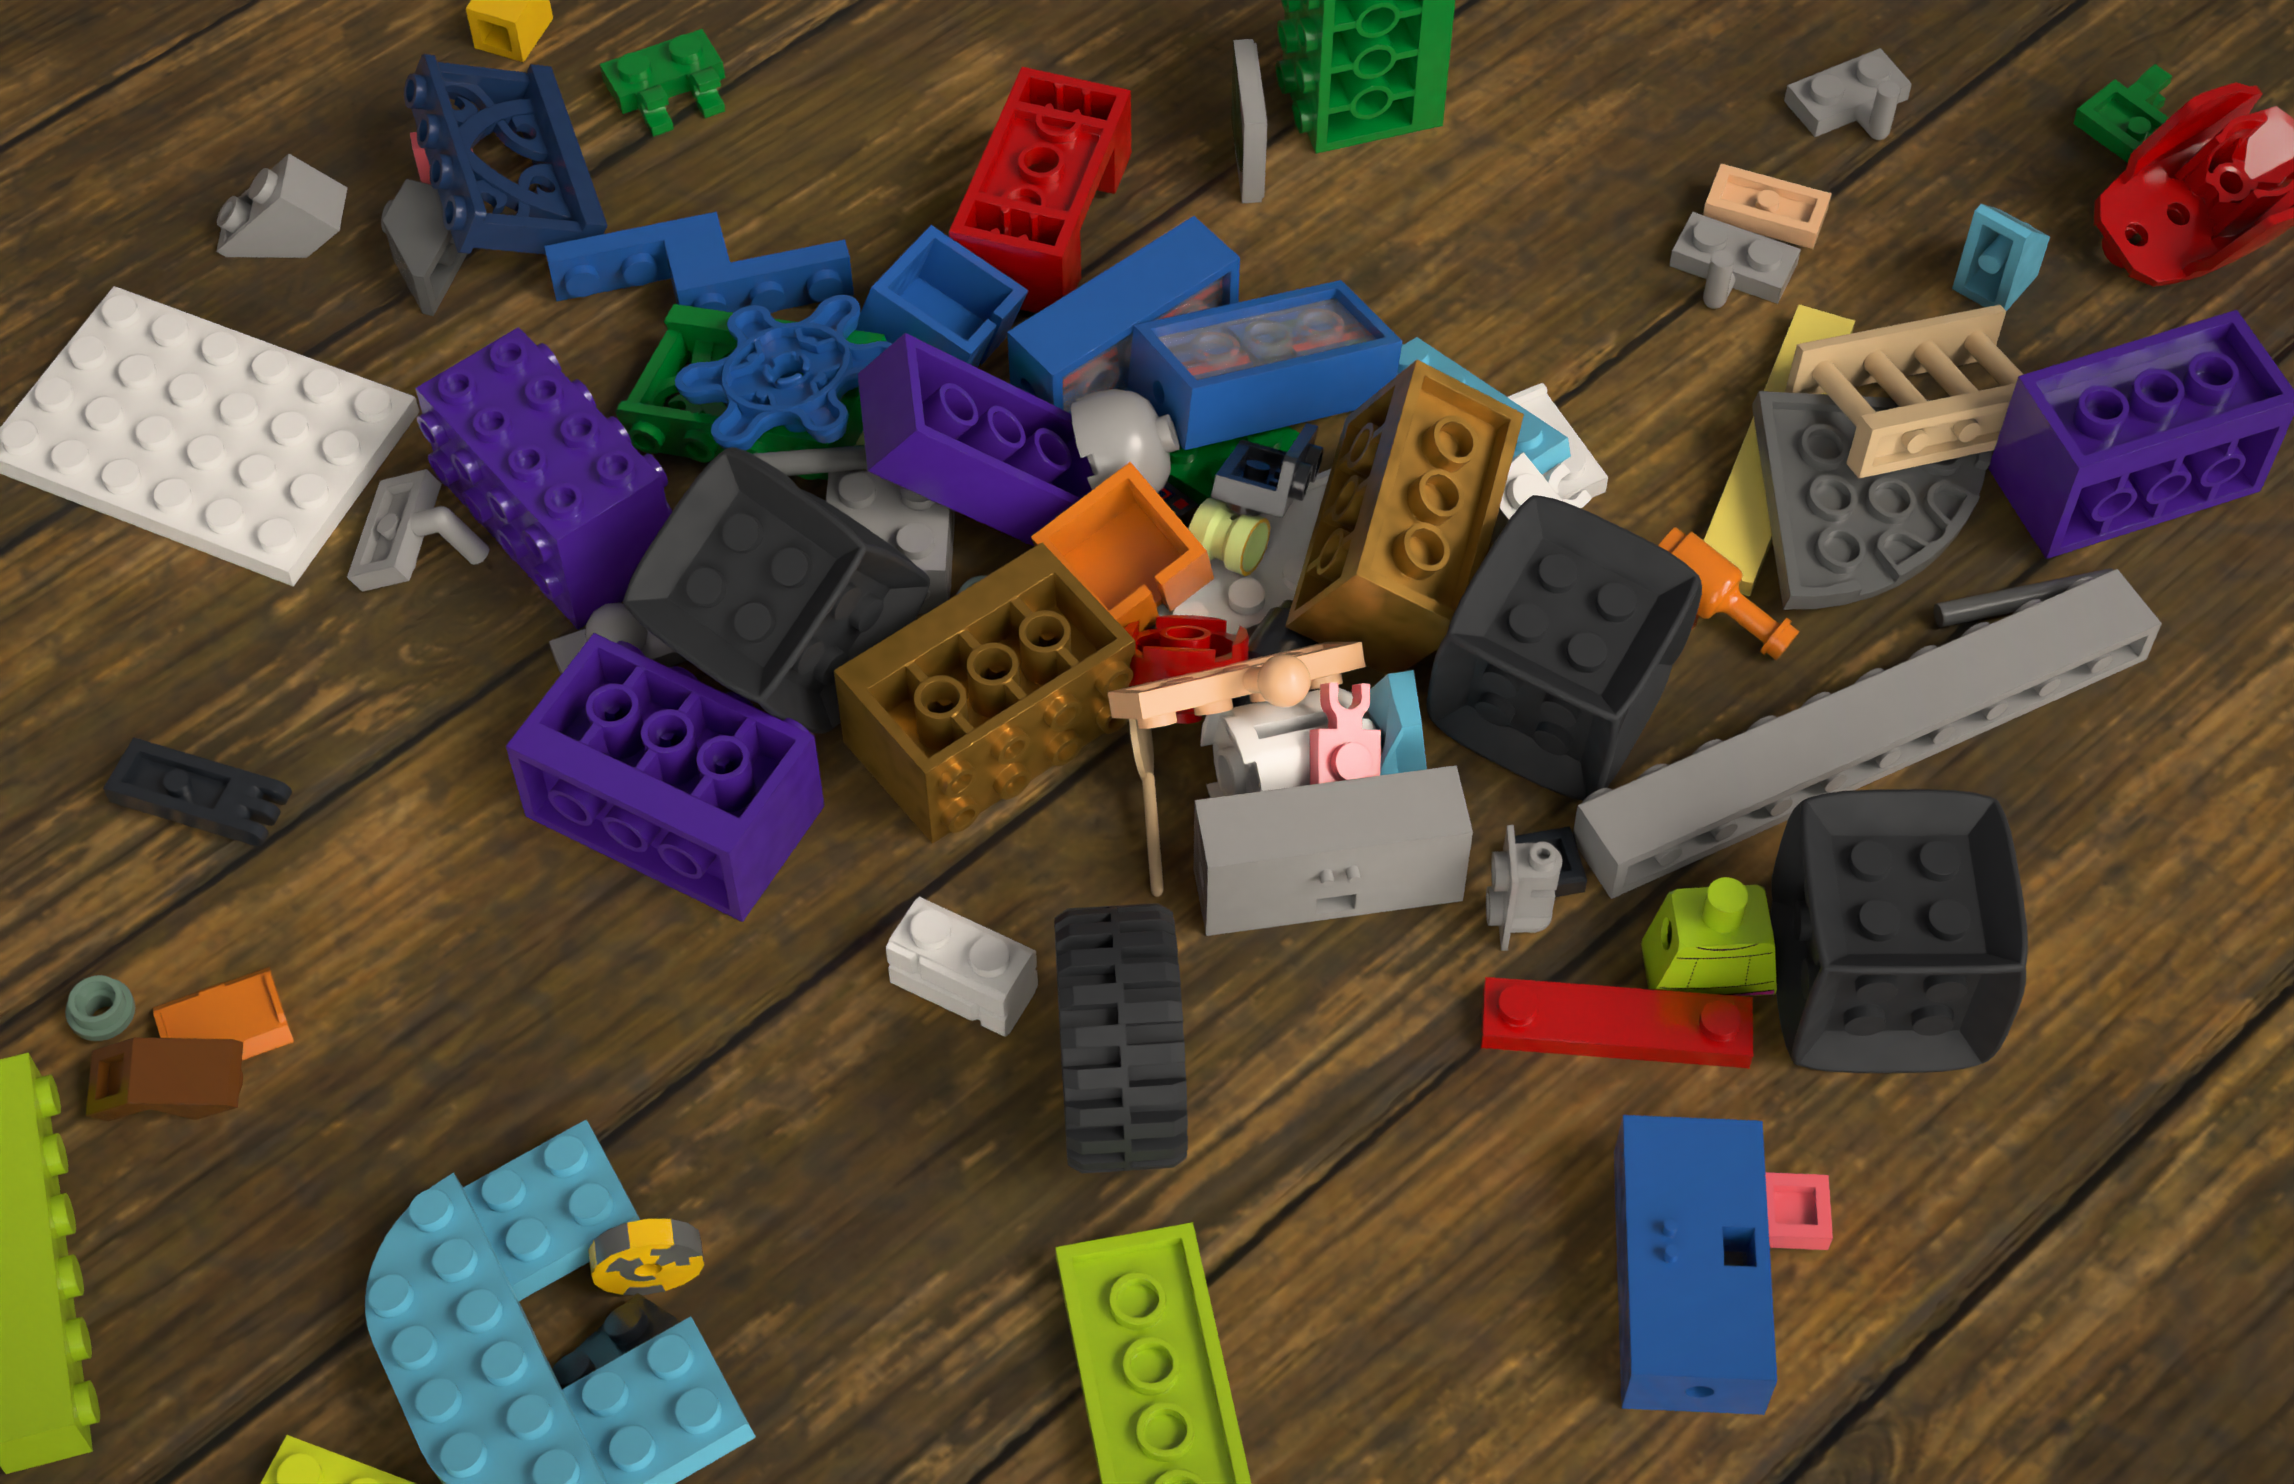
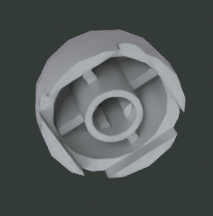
(1121, 429)

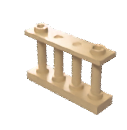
(1918, 429)

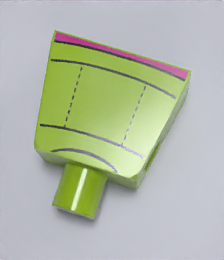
(1712, 941)

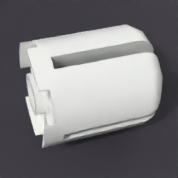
(1266, 744)

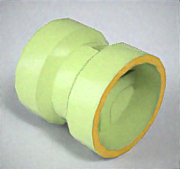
(1230, 537)

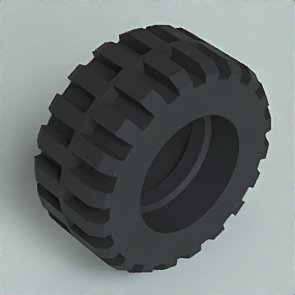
(1121, 1038)

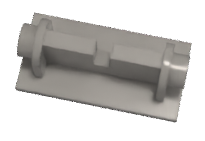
(1522, 887)

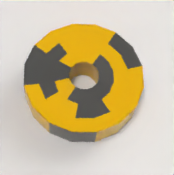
(646, 1256)

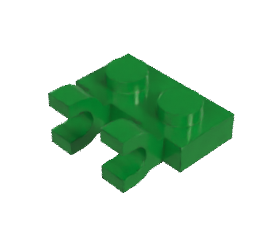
(665, 70)
(2125, 116)

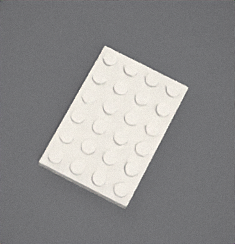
(203, 434)

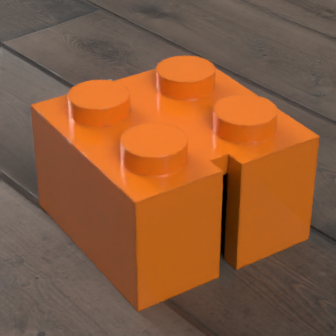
(1128, 549)

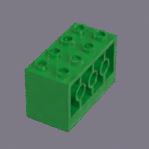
(1364, 67)

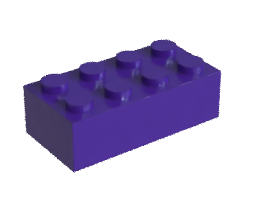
(969, 439)

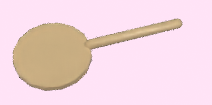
(1144, 759)

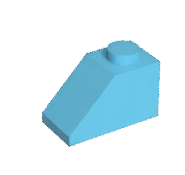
(1999, 258)

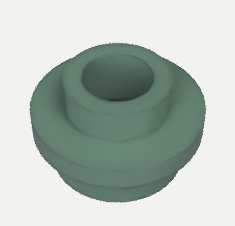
(92, 995)

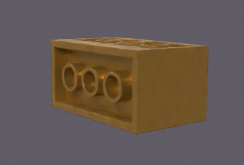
(1405, 517)
(985, 692)

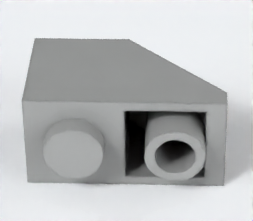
(282, 213)

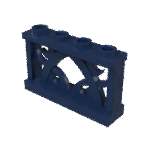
(507, 104)

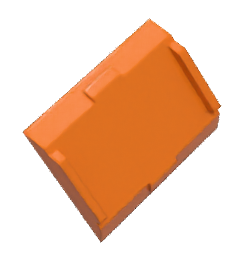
(235, 1009)

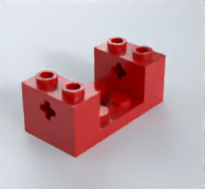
(1039, 176)

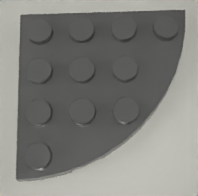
(1844, 533)

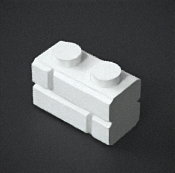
(962, 966)

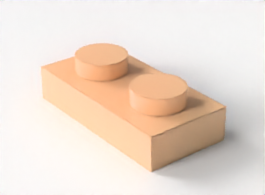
(1767, 205)

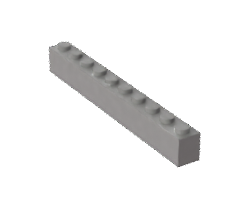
(1862, 731)

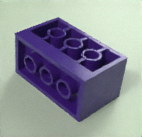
(2142, 433)
(667, 775)

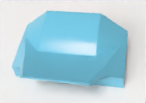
(1397, 715)

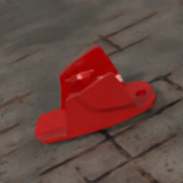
(2201, 189)

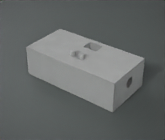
(1331, 850)

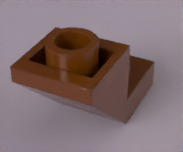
(165, 1075)

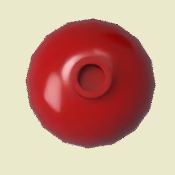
(1183, 647)

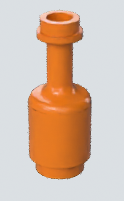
(1722, 593)

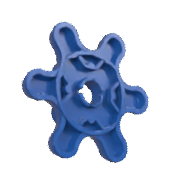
(781, 351)

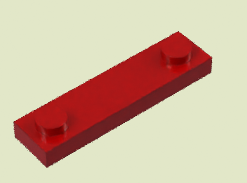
(1617, 1022)

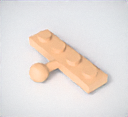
(1275, 678)

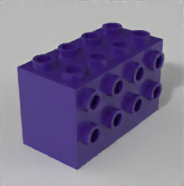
(544, 471)

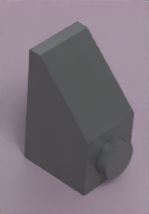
(421, 243)

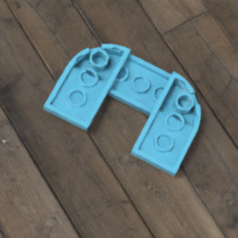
(472, 1367)

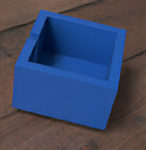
(944, 299)

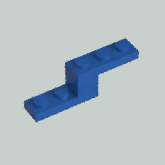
(699, 267)

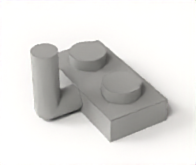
(1852, 91)
(1733, 259)
(396, 527)

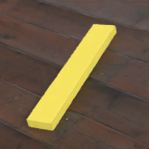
(1741, 520)

